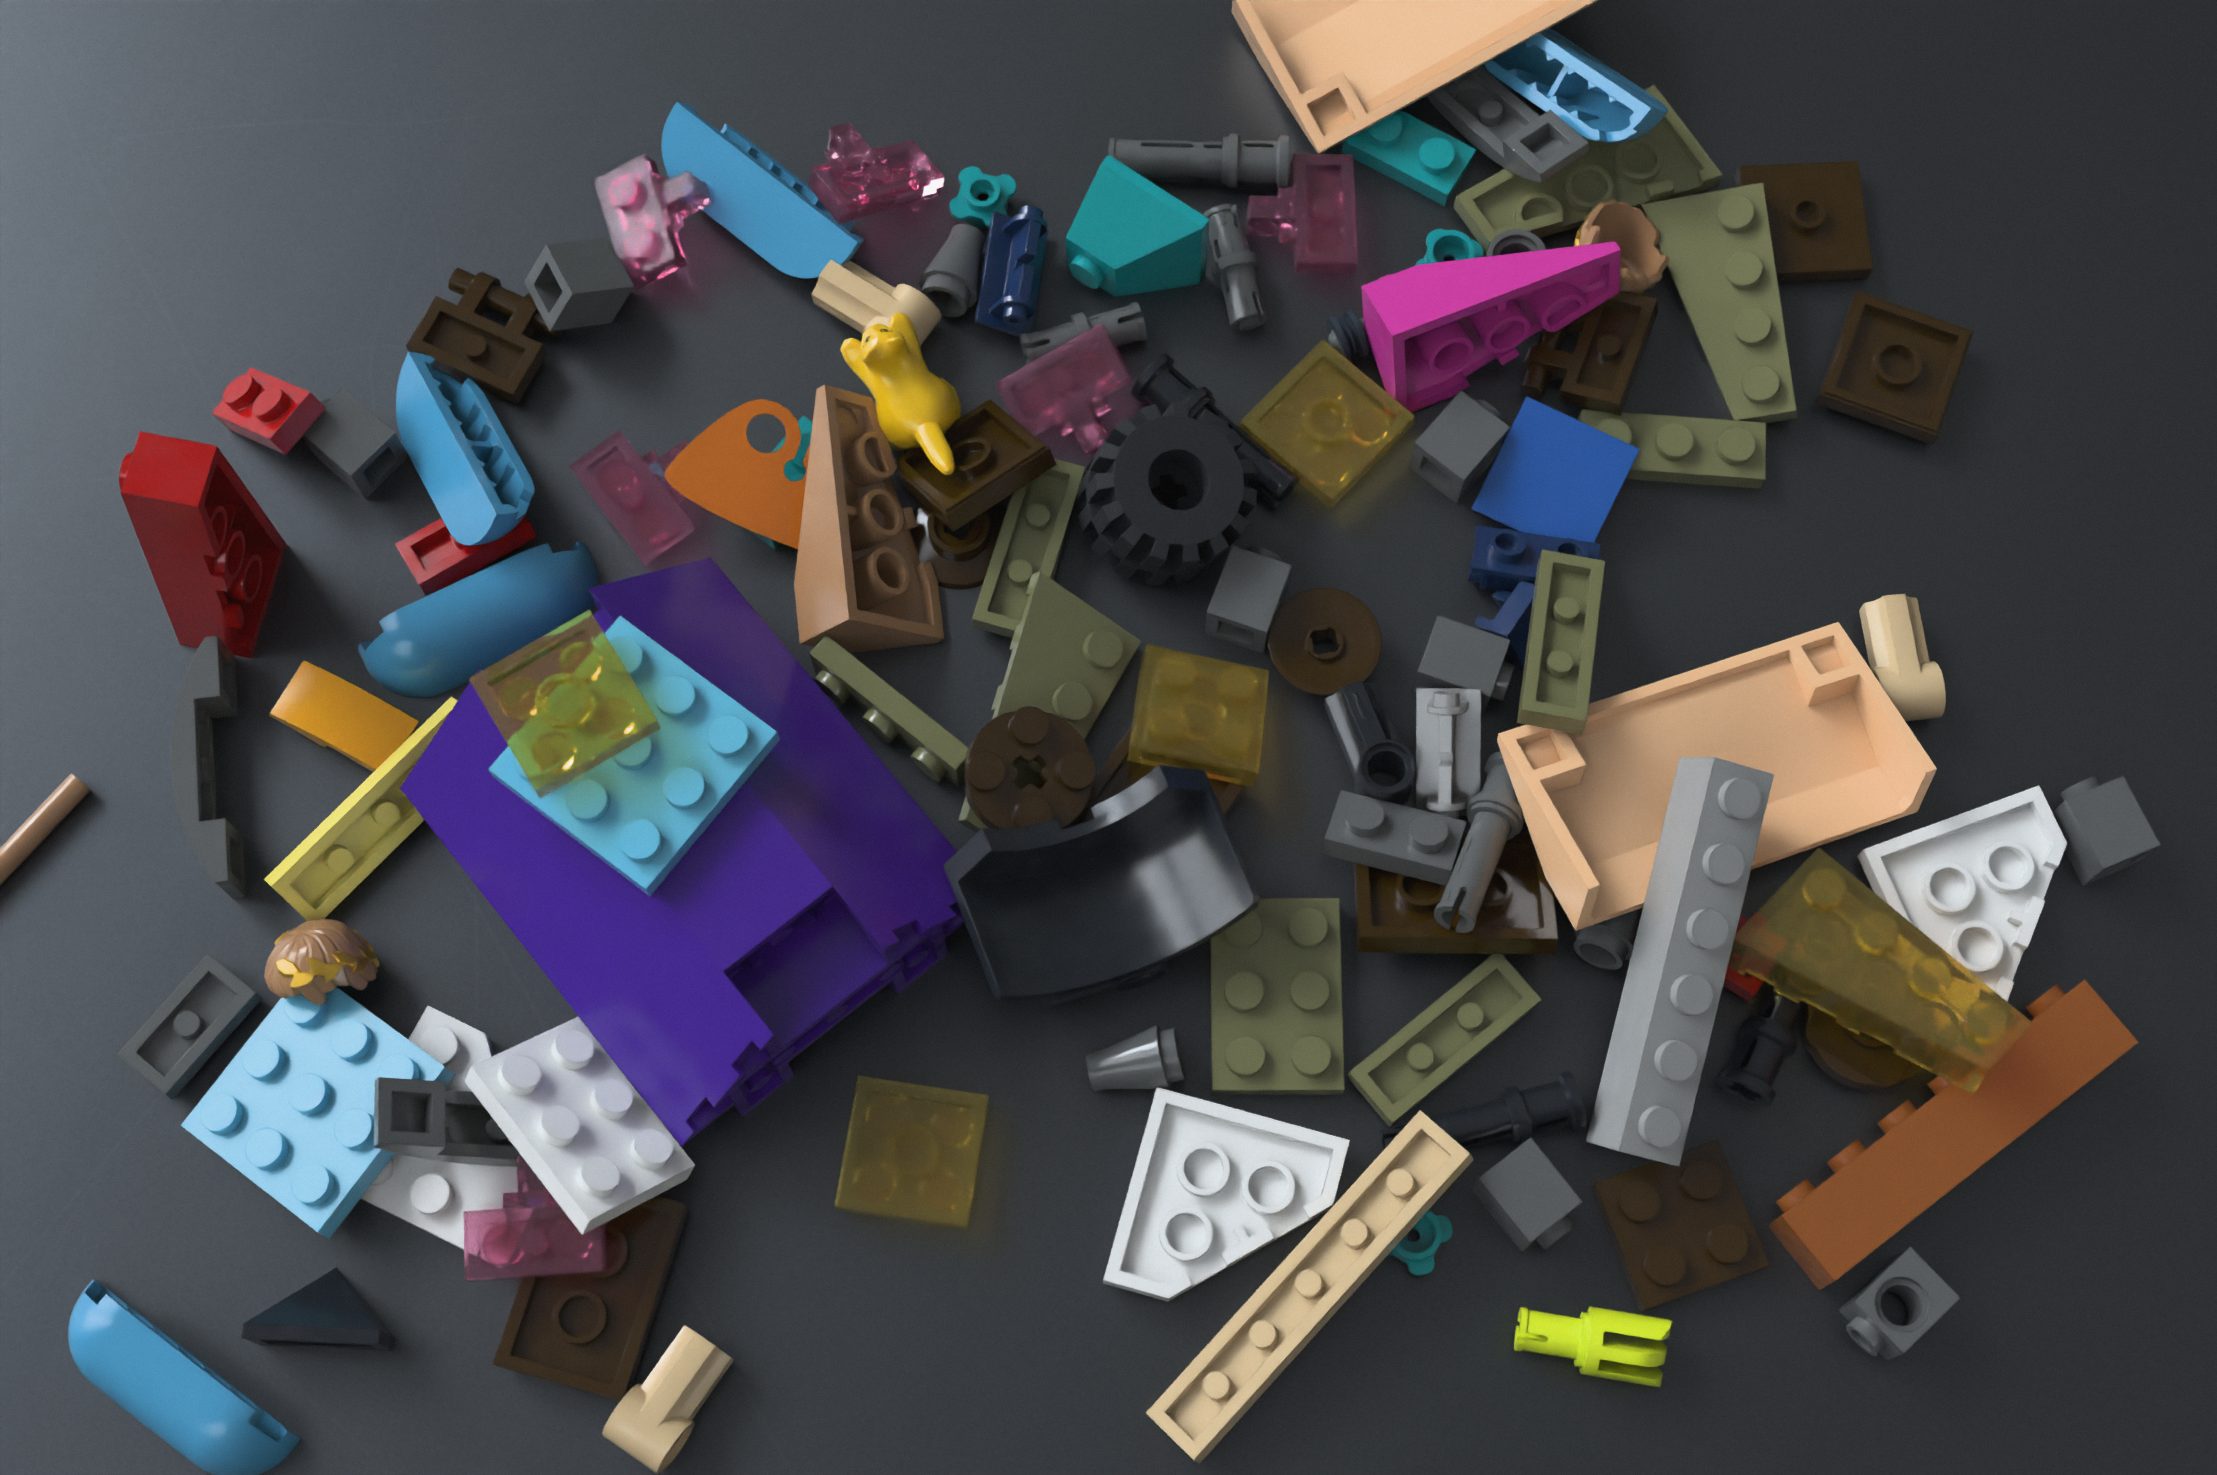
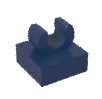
(1512, 620)

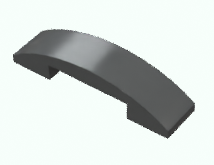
(1507, 127)
(206, 695)
(437, 1124)

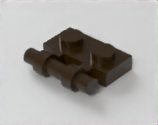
(477, 348)
(1604, 357)

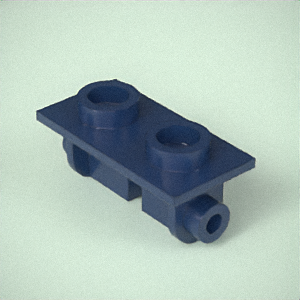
(1012, 271)
(1509, 556)

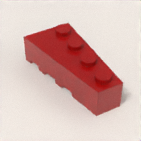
(202, 540)

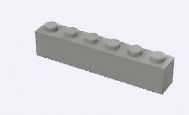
(1680, 958)

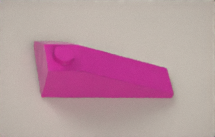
(1457, 315)

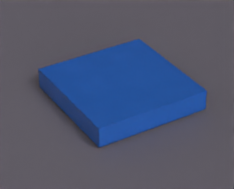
(1555, 475)

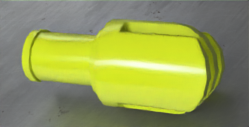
(1599, 1341)

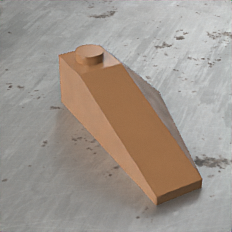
(855, 548)

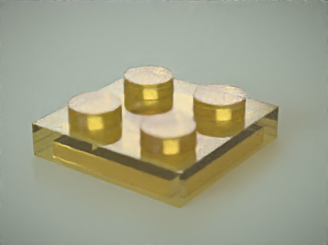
(1327, 423)
(564, 703)
(1199, 715)
(912, 1153)

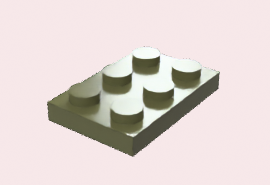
(1278, 1001)

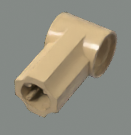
(867, 300)
(1901, 657)
(658, 1415)

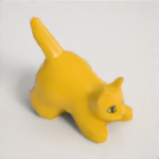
(909, 399)

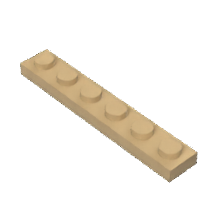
(1309, 1286)

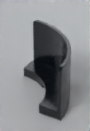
(1106, 895)

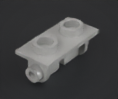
(1447, 749)

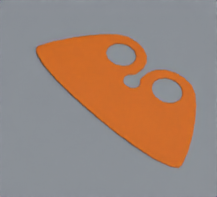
(739, 482)

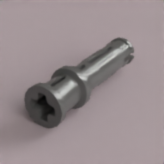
(1227, 160)
(1493, 820)

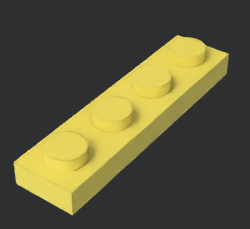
(356, 832)

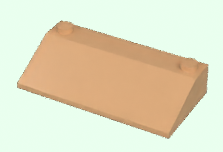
(1366, 59)
(1785, 709)

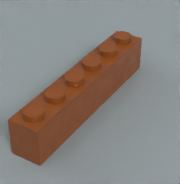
(1947, 1137)

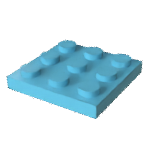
(667, 788)
(302, 1104)

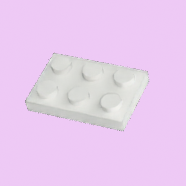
(579, 1124)

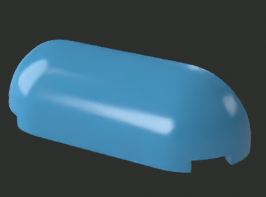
(1578, 88)
(756, 196)
(461, 453)
(479, 620)
(172, 1389)

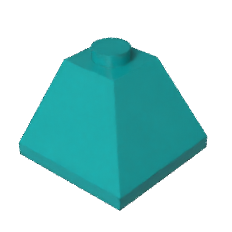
(1135, 236)

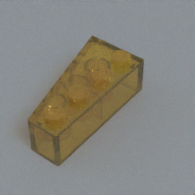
(1876, 973)

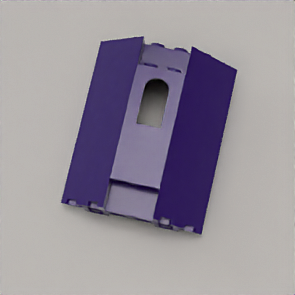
(770, 923)

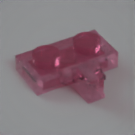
(869, 179)
(1312, 214)
(646, 215)
(1068, 388)
(635, 494)
(529, 1237)

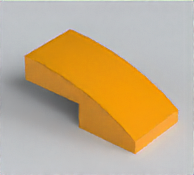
(342, 716)

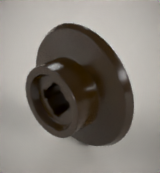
(955, 561)
(1318, 616)

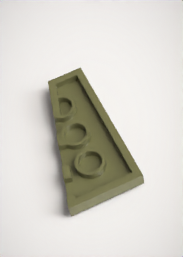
(1641, 171)
(1731, 295)
(1061, 662)

